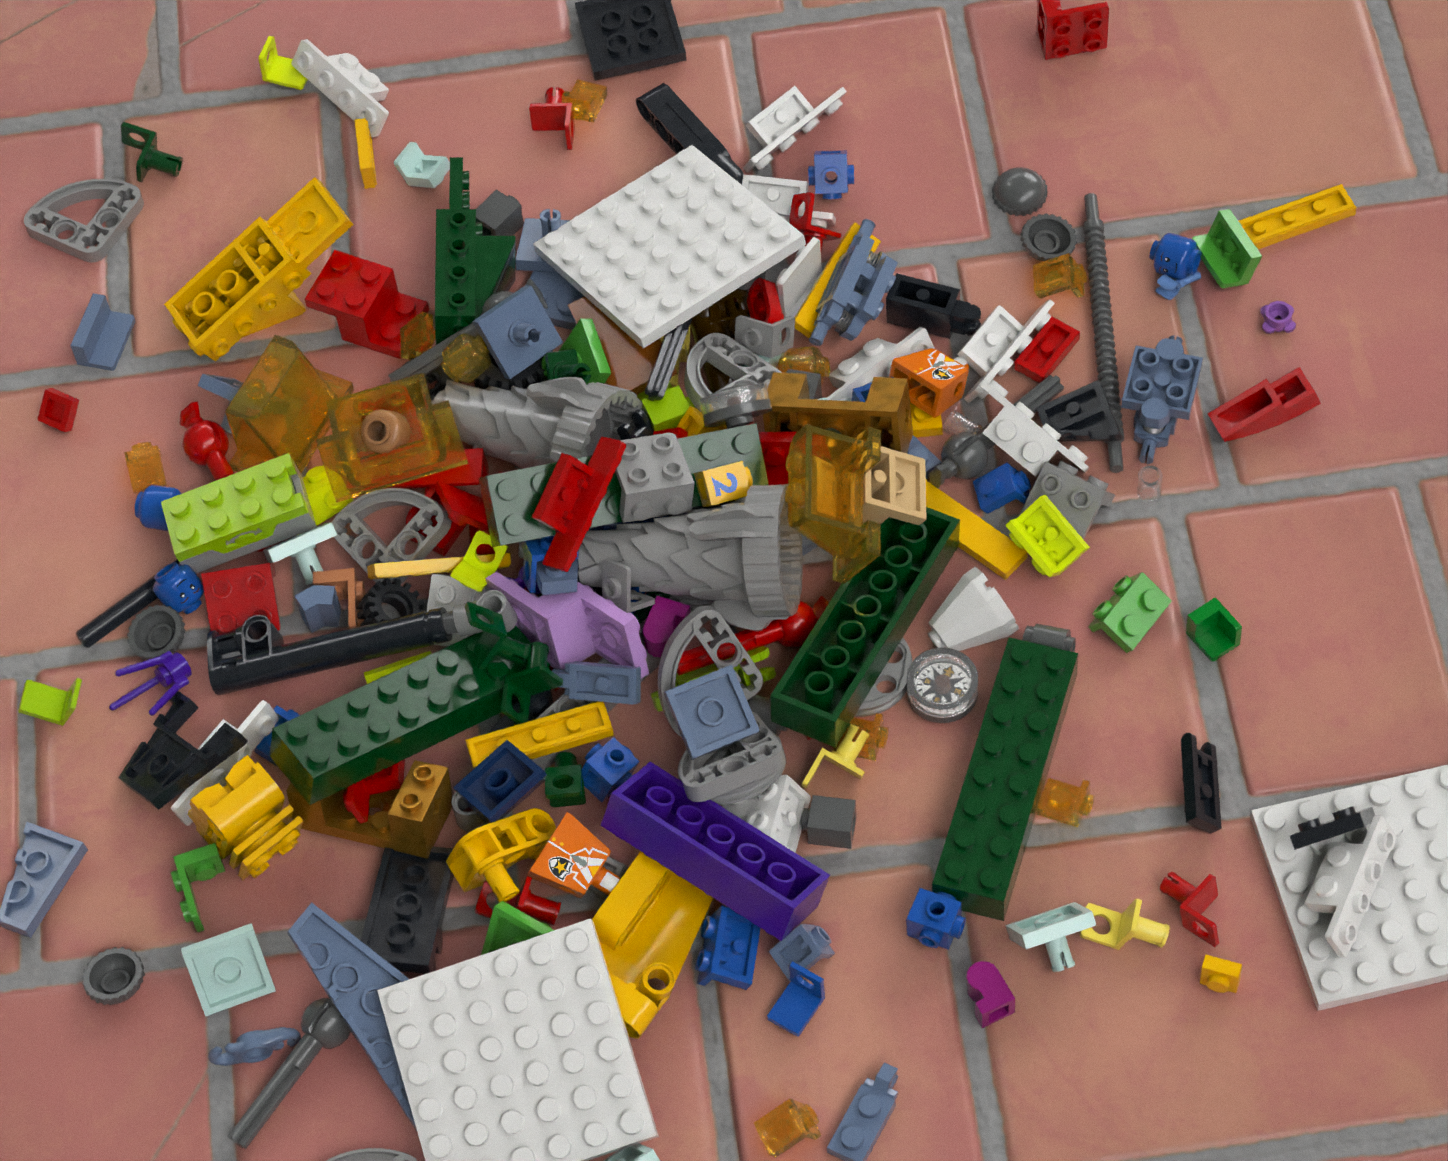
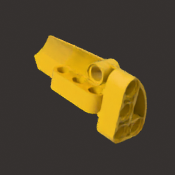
(647, 935)

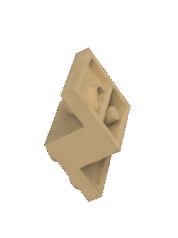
(895, 488)

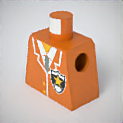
(933, 379)
(574, 860)

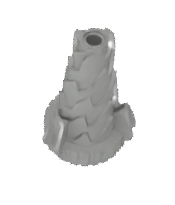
(541, 421)
(727, 554)

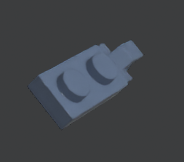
(601, 682)
(865, 1117)

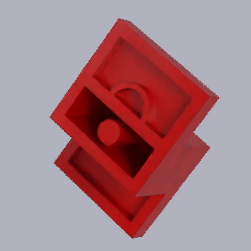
(364, 302)

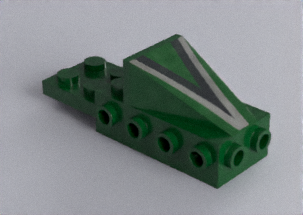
(466, 262)

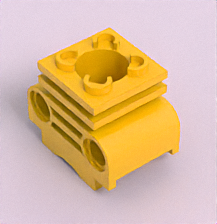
(246, 818)

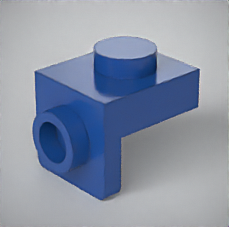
(1001, 487)

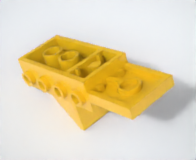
(255, 275)

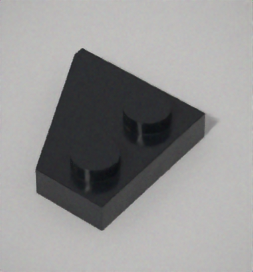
(1082, 415)
(1344, 821)

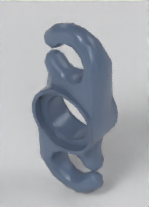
(254, 1046)

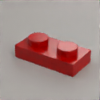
(1047, 350)

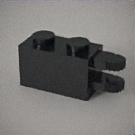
(930, 306)

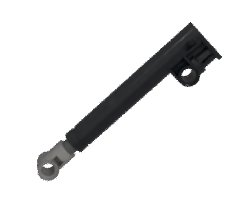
(246, 660)

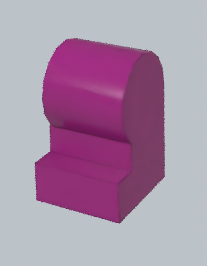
(661, 623)
(990, 993)

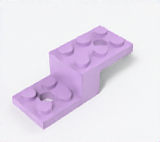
(575, 624)

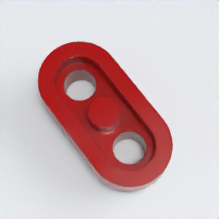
(764, 301)

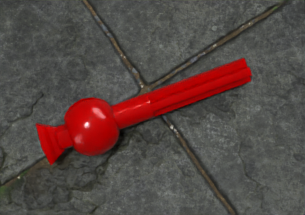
(206, 443)
(788, 632)

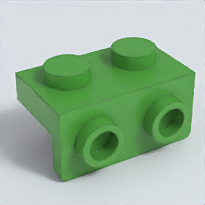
(1228, 251)
(1130, 610)

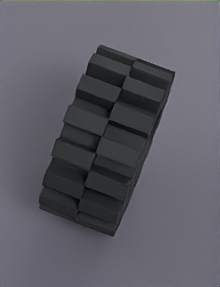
(391, 594)

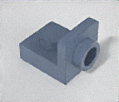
(802, 946)

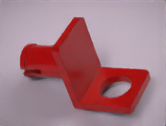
(553, 115)
(804, 223)
(524, 901)
(1193, 903)

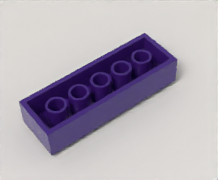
(715, 851)

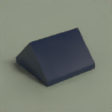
(500, 783)

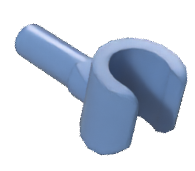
(1169, 288)

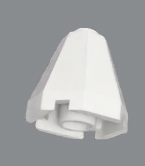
(971, 615)

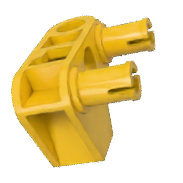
(496, 847)

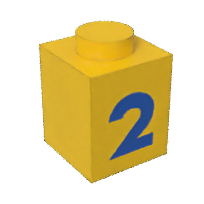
(723, 483)

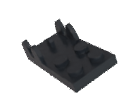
(409, 909)

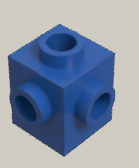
(831, 161)
(607, 768)
(935, 919)

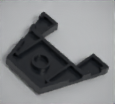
(170, 763)

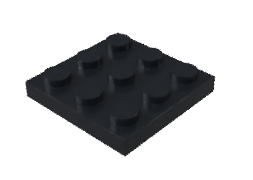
(629, 35)

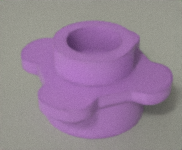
(1279, 310)

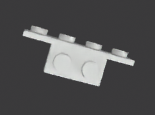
(344, 83)
(783, 120)
(778, 195)
(996, 342)
(874, 361)
(1023, 437)
(254, 729)
(1348, 882)

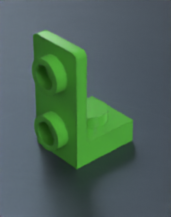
(193, 866)

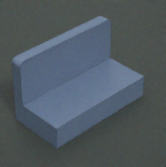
(101, 335)

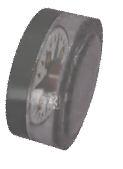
(735, 405)
(942, 685)

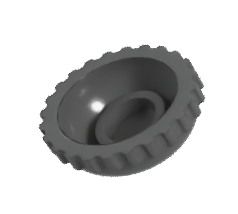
(1019, 191)
(1048, 237)
(156, 632)
(113, 976)

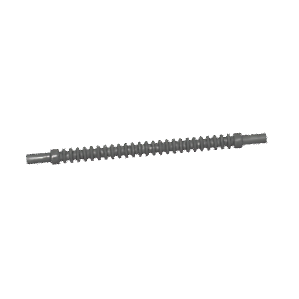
(1102, 321)

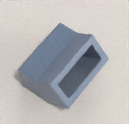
(319, 607)

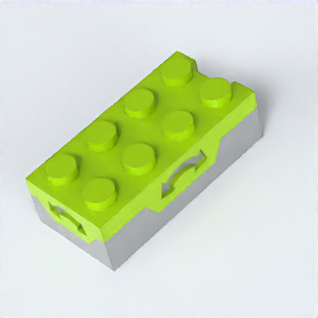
(238, 514)

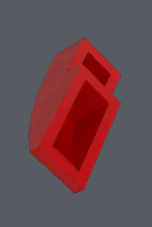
(1265, 406)

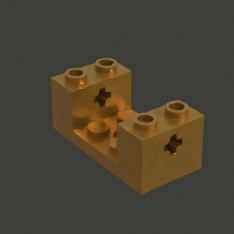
(884, 409)
(408, 818)

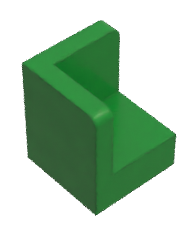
(1213, 629)

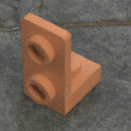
(347, 587)

